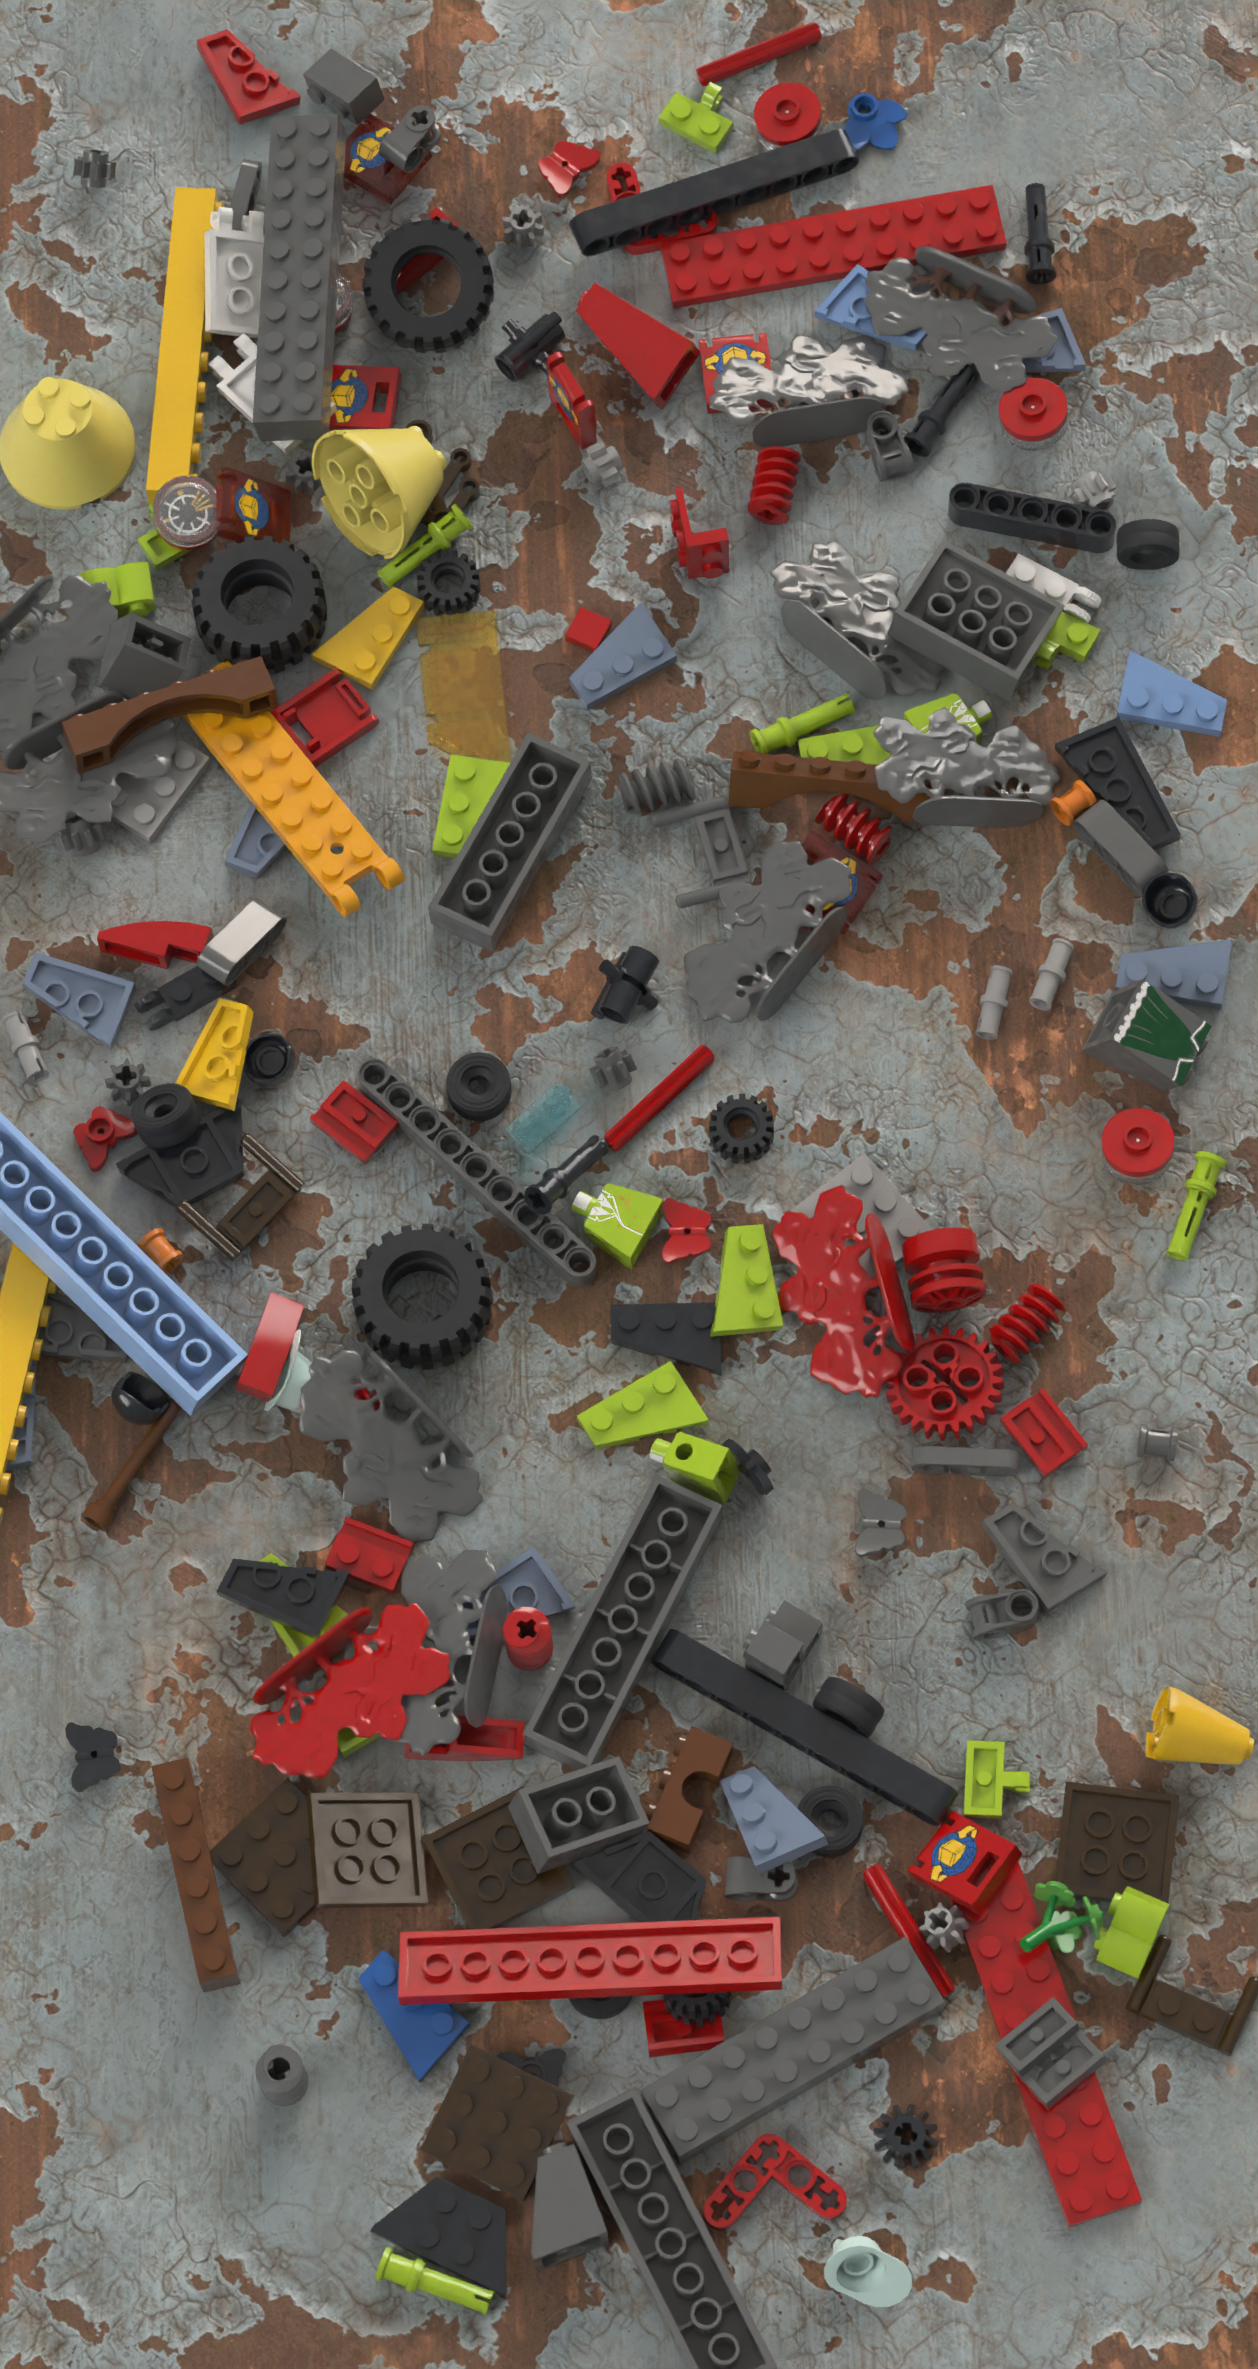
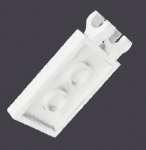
(233, 273)
(239, 384)

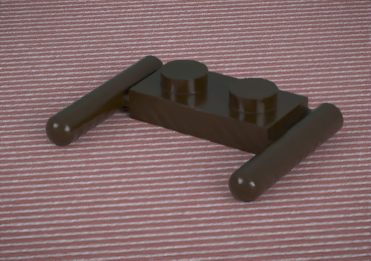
(254, 1209)
(1186, 2012)

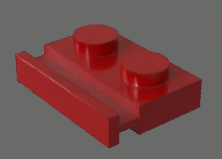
(354, 1122)
(1043, 1433)
(369, 1555)
(671, 2037)

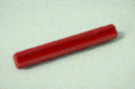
(758, 54)
(659, 1098)
(907, 1927)

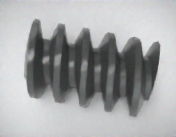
(656, 786)
(277, 2061)

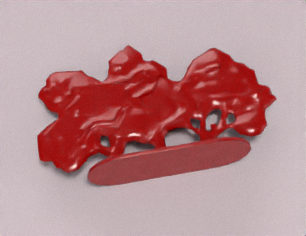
(833, 1290)
(358, 1691)

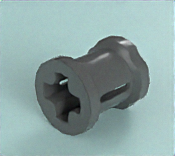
(1157, 1442)

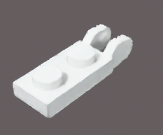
(1054, 586)

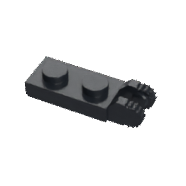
(182, 997)

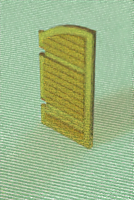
(464, 685)

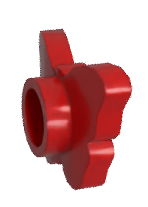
(575, 160)
(96, 1146)
(681, 1219)

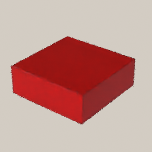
(588, 630)

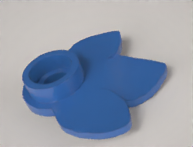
(875, 126)

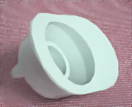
(292, 1378)
(867, 2272)

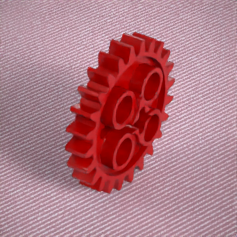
(968, 1363)

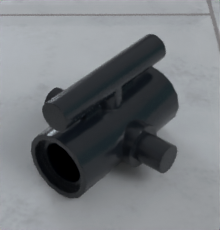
(529, 346)
(626, 985)

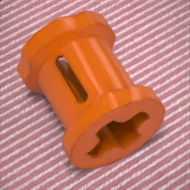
(1072, 802)
(160, 1250)

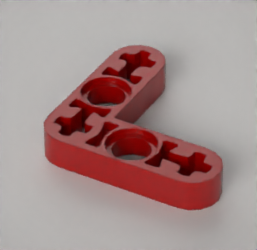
(633, 188)
(778, 2171)

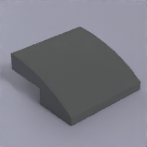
(1050, 2053)

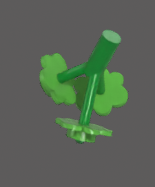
(1060, 1927)

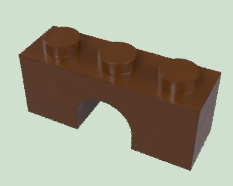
(699, 1758)

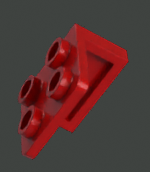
(702, 552)

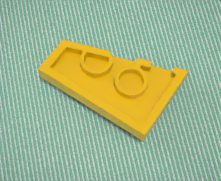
(371, 639)
(219, 1055)

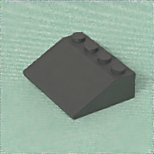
(975, 620)

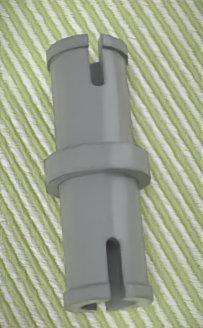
(1051, 974)
(993, 1002)
(25, 1046)

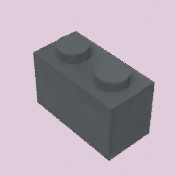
(343, 87)

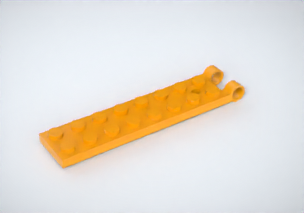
(296, 803)

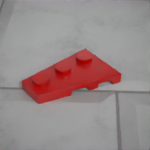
(242, 79)

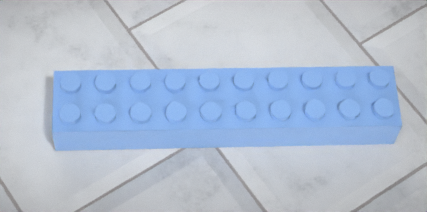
(111, 1276)

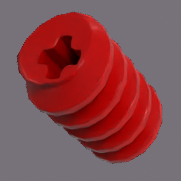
(773, 484)
(855, 828)
(1025, 1321)
(528, 1638)

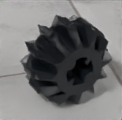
(893, 2143)

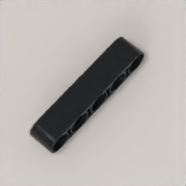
(1044, 529)

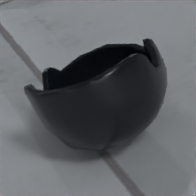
(1169, 900)
(269, 1060)
(138, 1399)

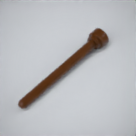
(100, 1512)

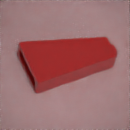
(642, 345)

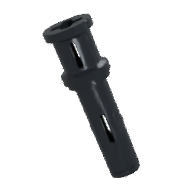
(1039, 245)
(933, 421)
(558, 1181)

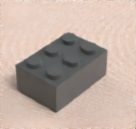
(577, 1814)

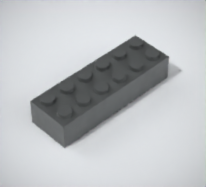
(510, 842)

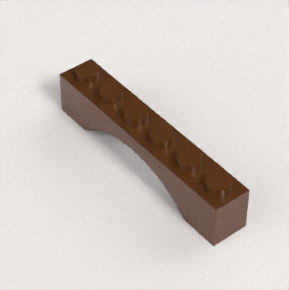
(235, 691)
(766, 778)
(195, 1875)

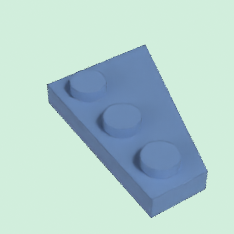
(847, 309)
(1168, 700)

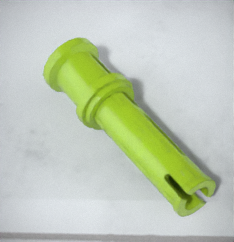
(438, 536)
(787, 730)
(1199, 1188)
(415, 2276)

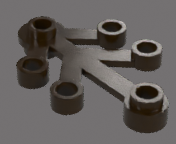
(449, 476)

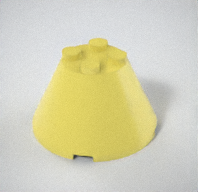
(66, 445)
(377, 484)

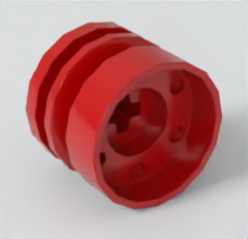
(943, 1270)

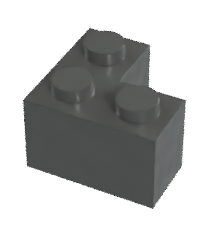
(781, 1644)

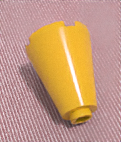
(1194, 1732)

